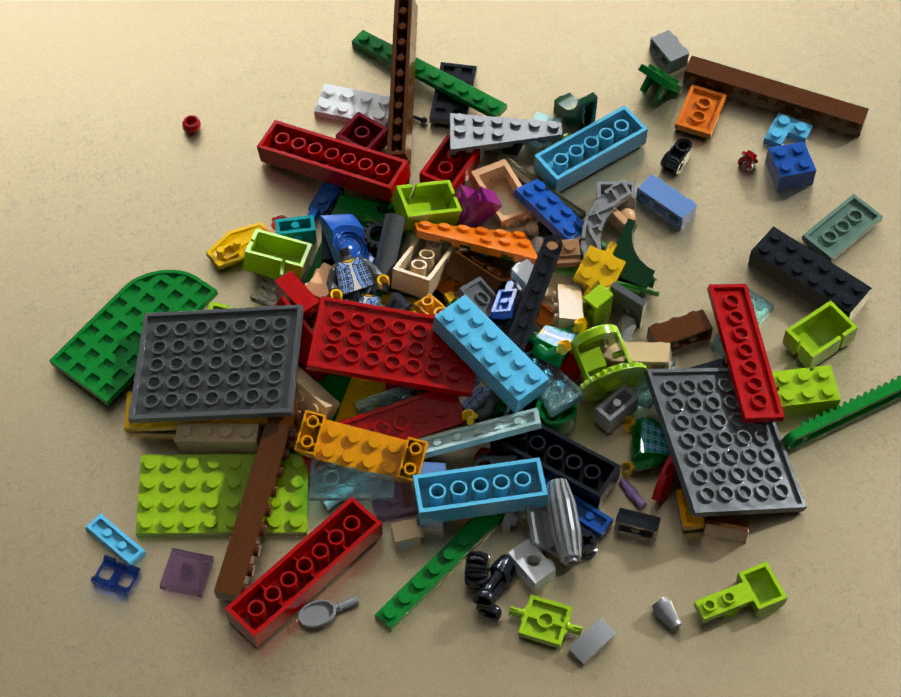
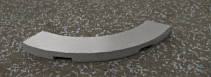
(600, 212)

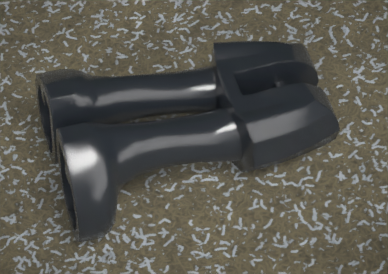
(501, 576)

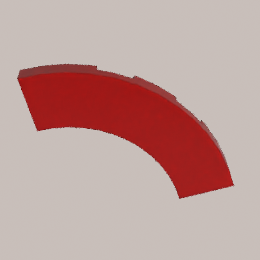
(665, 480)

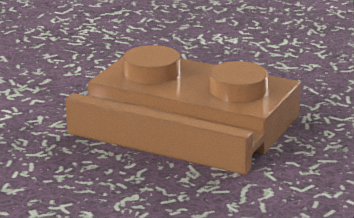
(569, 255)

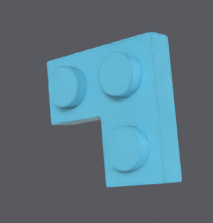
(786, 126)

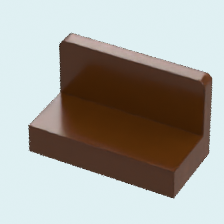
(726, 528)

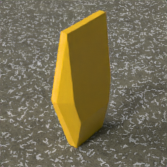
(232, 246)

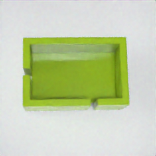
(428, 202)
(276, 255)
(819, 335)
(806, 391)

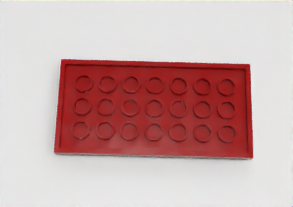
(386, 348)

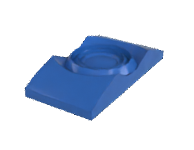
(344, 232)

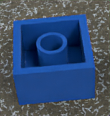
(790, 166)

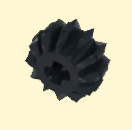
(477, 569)

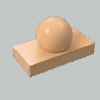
(619, 218)

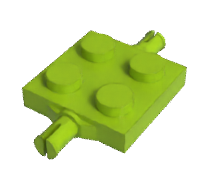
(545, 621)

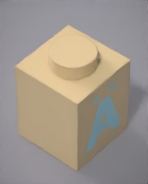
(406, 534)

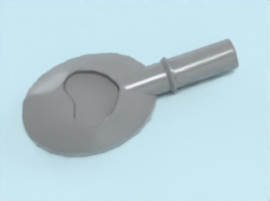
(323, 611)

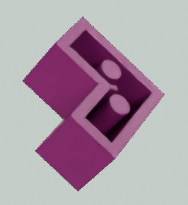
(476, 205)

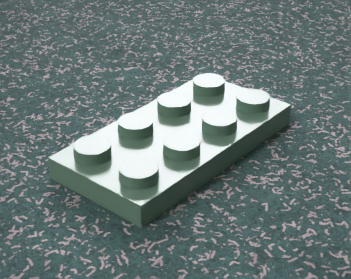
(842, 228)

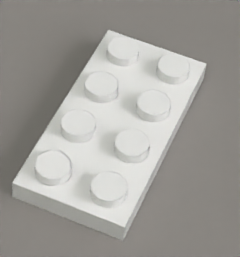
(343, 103)

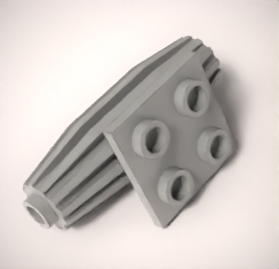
(558, 527)

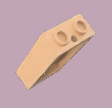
(492, 173)

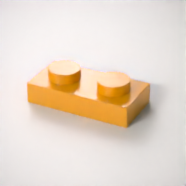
(688, 522)

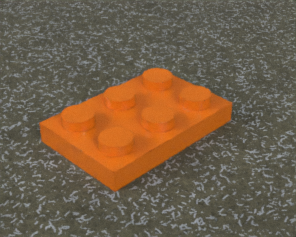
(700, 111)

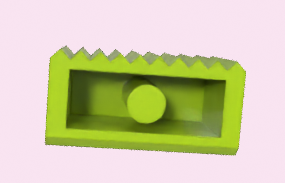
(597, 305)

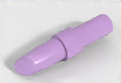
(632, 493)

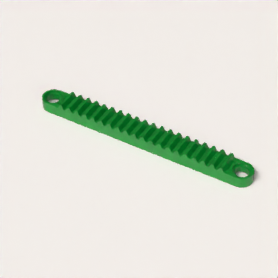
(843, 414)

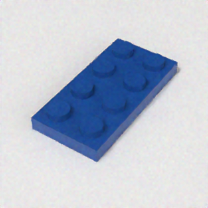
(549, 210)

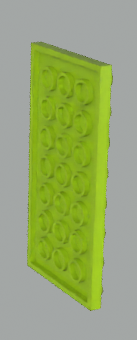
(205, 493)

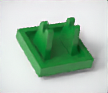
(656, 74)

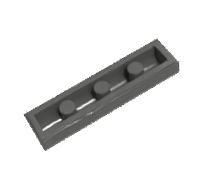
(389, 248)

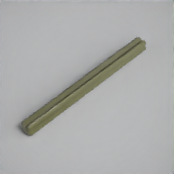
(527, 177)

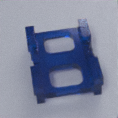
(119, 570)

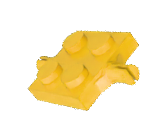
(599, 268)

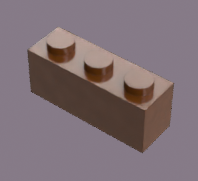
(682, 330)

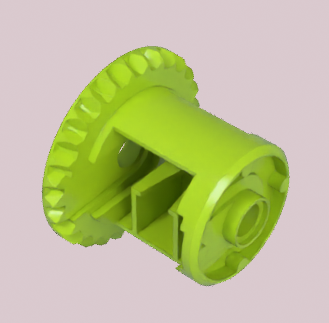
(598, 379)

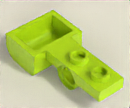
(754, 588)

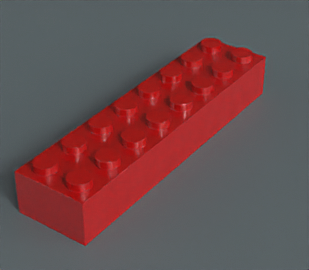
(333, 160)
(304, 571)

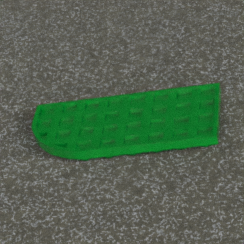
(107, 347)

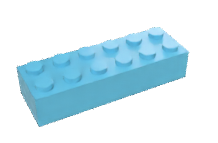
(590, 149)
(490, 353)
(479, 491)

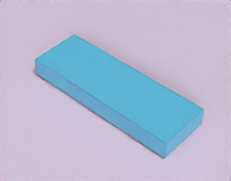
(115, 540)

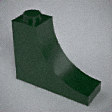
(576, 112)
(634, 271)

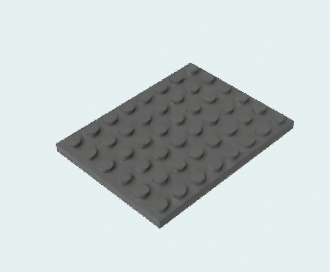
(217, 364)
(718, 458)

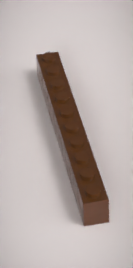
(402, 79)
(776, 95)
(256, 505)

